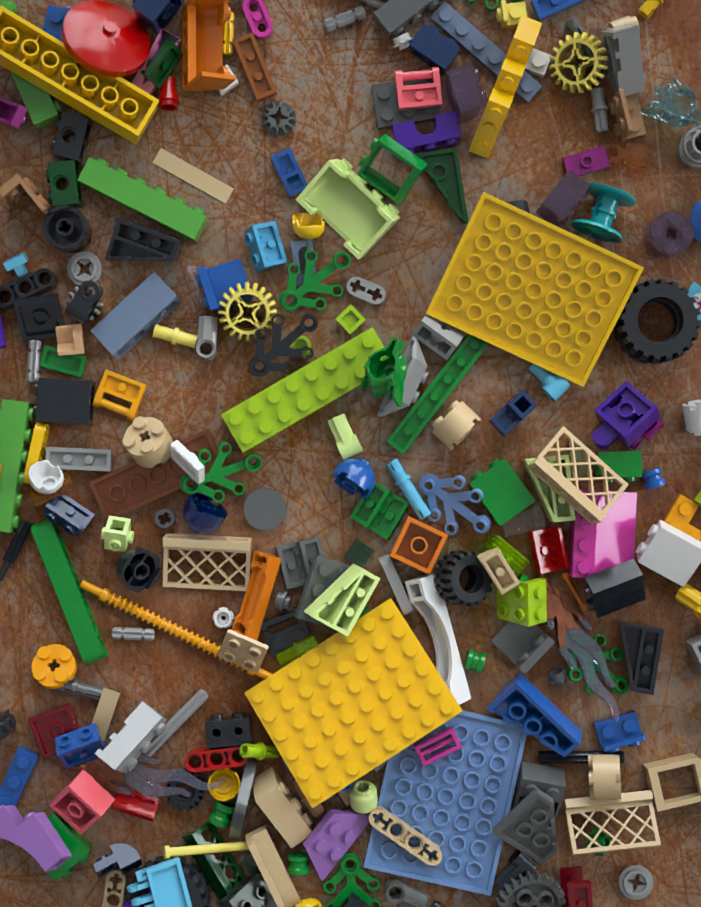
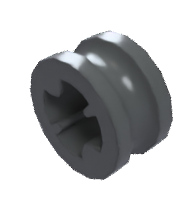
(162, 512)

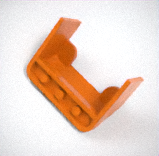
(202, 45)

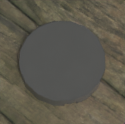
(265, 509)

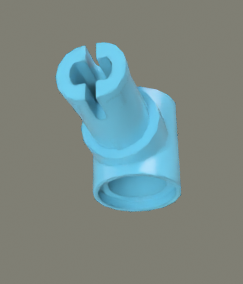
(552, 384)

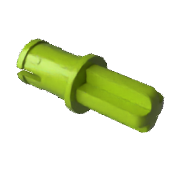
(258, 751)

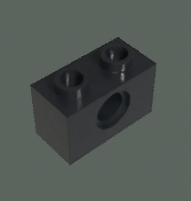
(76, 149)

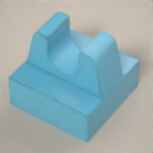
(17, 263)

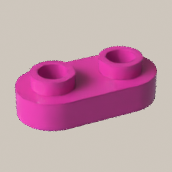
(258, 18)

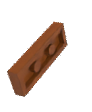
(254, 67)

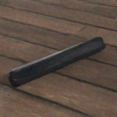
(573, 757)

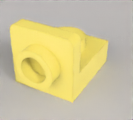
(510, 13)

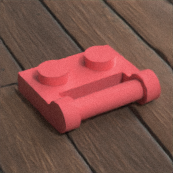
(418, 95)

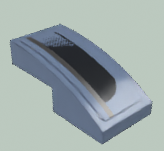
(298, 248)

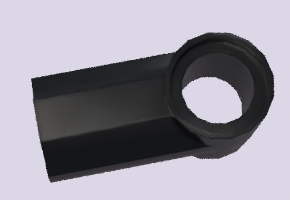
(518, 863)

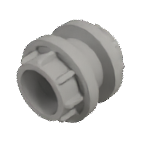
(687, 150)

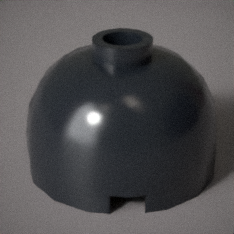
(138, 569)

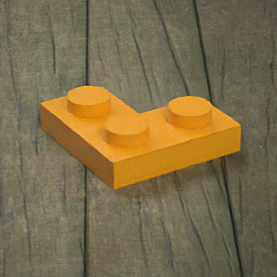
(681, 514)

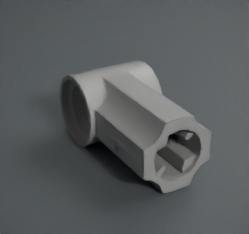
(207, 336)

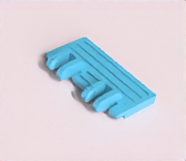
(165, 884)

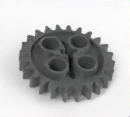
(532, 892)

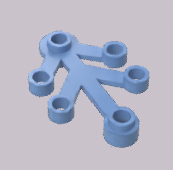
(452, 503)

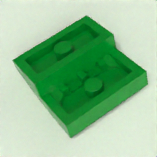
(381, 511)

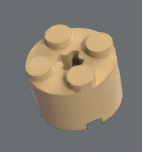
(455, 424)
(148, 441)
(604, 777)

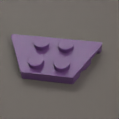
(333, 838)

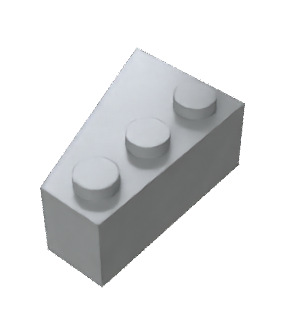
(625, 58)

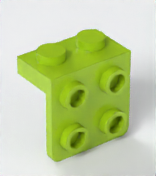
(524, 603)

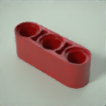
(208, 763)

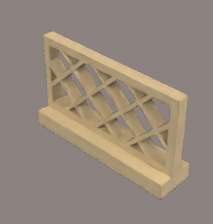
(563, 485)
(206, 543)
(629, 800)

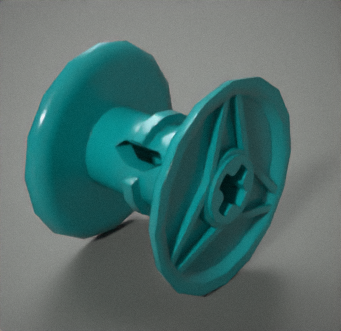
(604, 212)

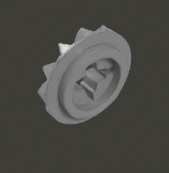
(84, 258)
(640, 890)

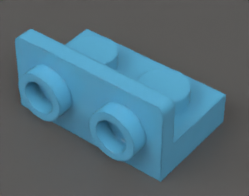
(265, 246)

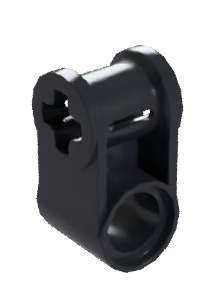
(82, 304)

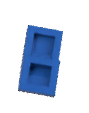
(289, 172)

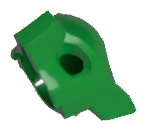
(388, 374)

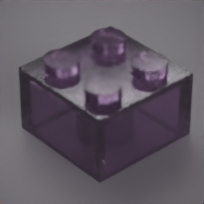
(465, 92)
(567, 194)

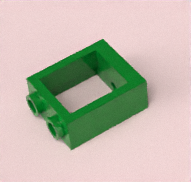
(379, 181)

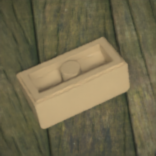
(498, 570)

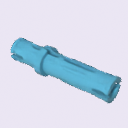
(409, 490)

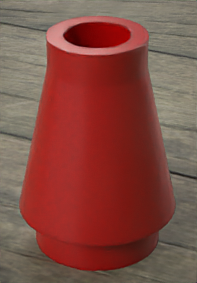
(168, 95)

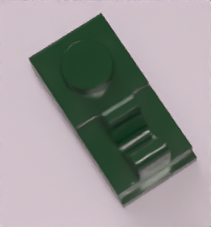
(162, 64)

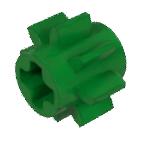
(602, 839)

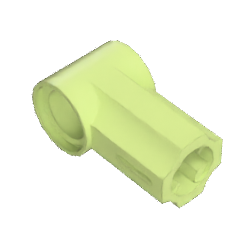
(346, 441)

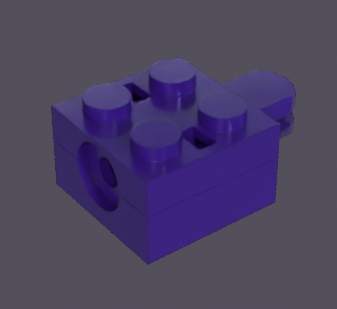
(623, 417)

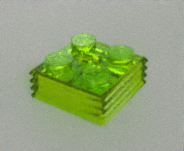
(513, 557)

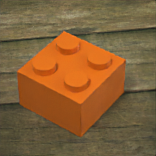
(418, 544)

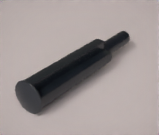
(15, 546)

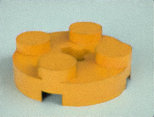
(47, 655)

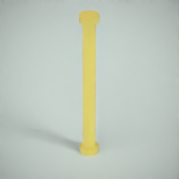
(204, 849)

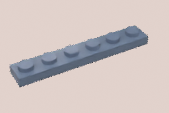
(480, 47)

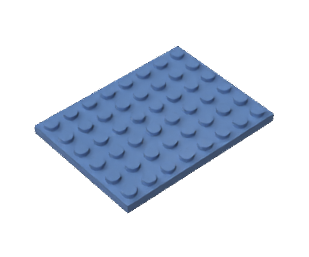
(451, 804)

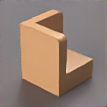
(70, 339)

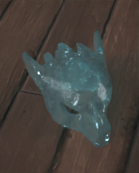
(675, 105)

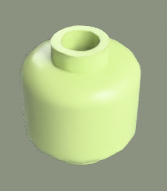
(363, 796)

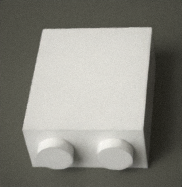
(670, 552)

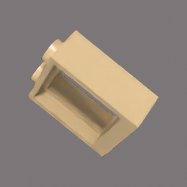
(651, 772)

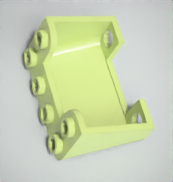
(349, 206)

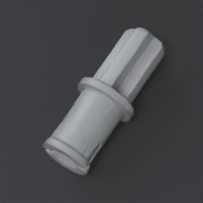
(599, 109)

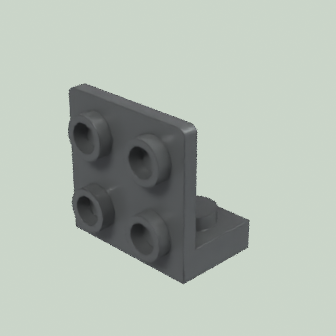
(522, 644)

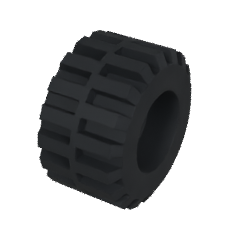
(448, 579)

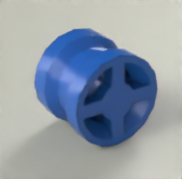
(653, 478)

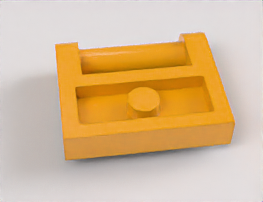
(123, 388)

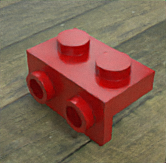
(548, 549)

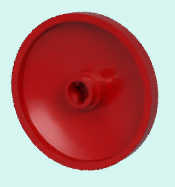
(105, 38)

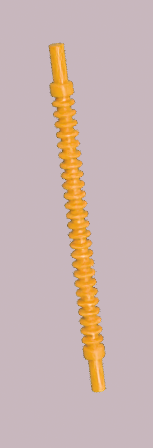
(105, 595)

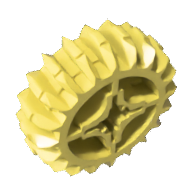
(578, 53)
(263, 299)

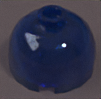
(202, 514)

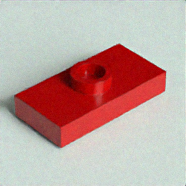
(136, 805)

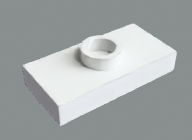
(188, 462)

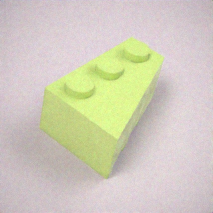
(344, 599)

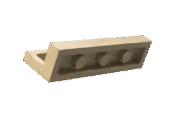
(272, 868)

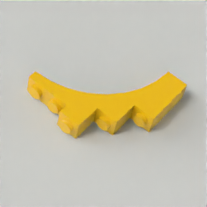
(505, 87)

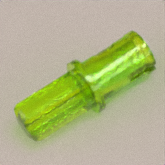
(297, 649)

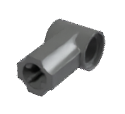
(406, 896)

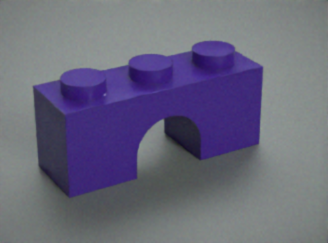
(446, 133)

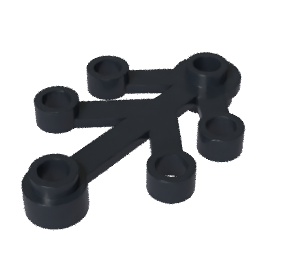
(279, 347)

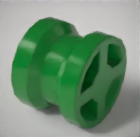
(474, 661)
(298, 863)

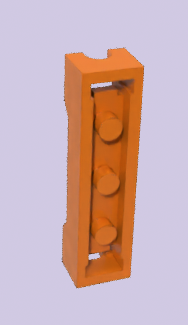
(258, 592)

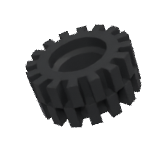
(186, 802)

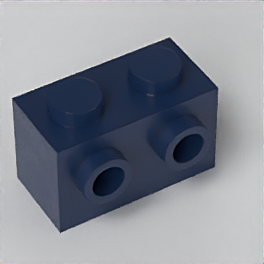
(434, 48)

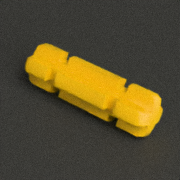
(228, 36)

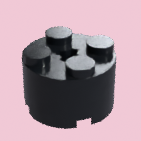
(55, 225)

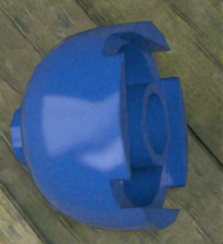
(355, 476)

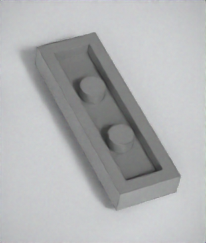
(80, 458)

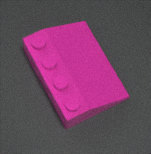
(605, 543)

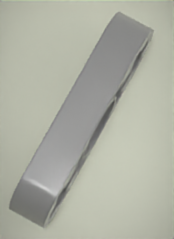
(396, 584)

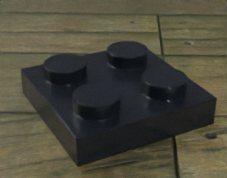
(38, 316)

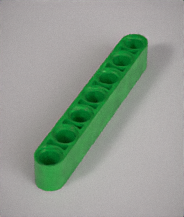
(69, 592)

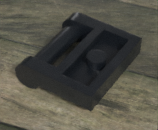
(285, 637)

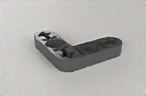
(243, 798)

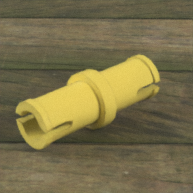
(175, 336)

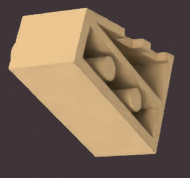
(281, 807)

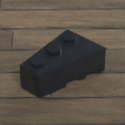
(140, 242)
(642, 654)

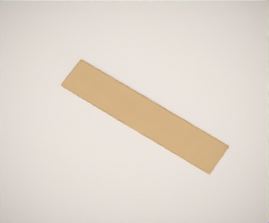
(193, 175)
(105, 711)

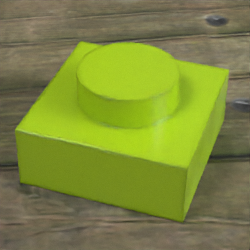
(350, 319)

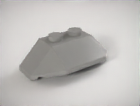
(415, 375)

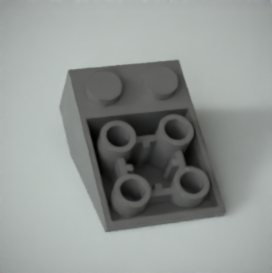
(546, 778)

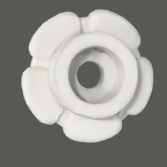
(402, 41)
(223, 611)

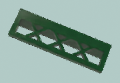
(210, 866)

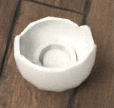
(45, 477)

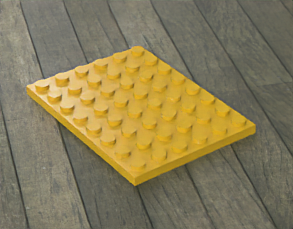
(534, 289)
(352, 703)

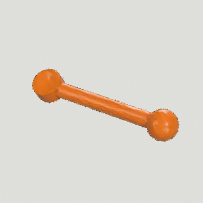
(565, 576)

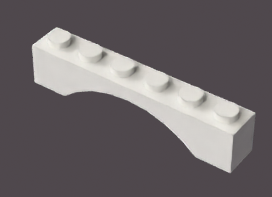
(435, 613)

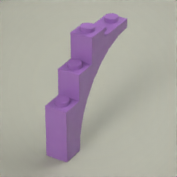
(35, 836)

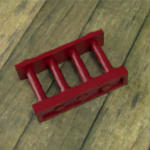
(576, 890)

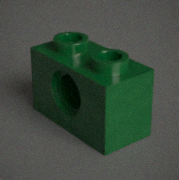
(61, 172)

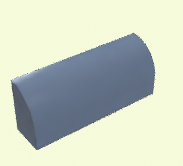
(136, 316)

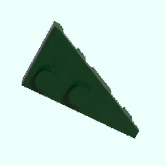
(445, 173)

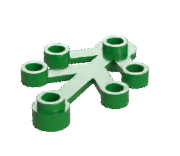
(310, 282)
(217, 473)
(608, 656)
(351, 885)

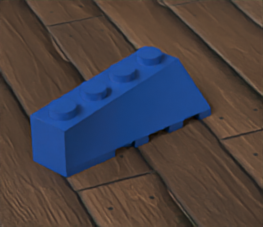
(536, 715)

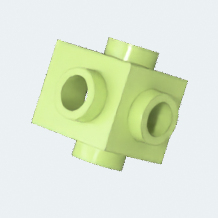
(117, 534)

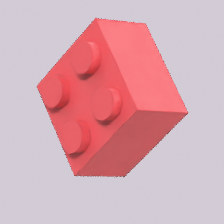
(82, 802)

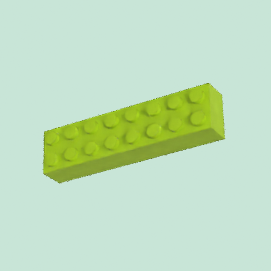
(302, 392)

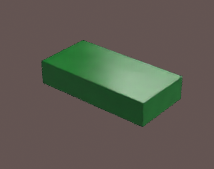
(68, 364)

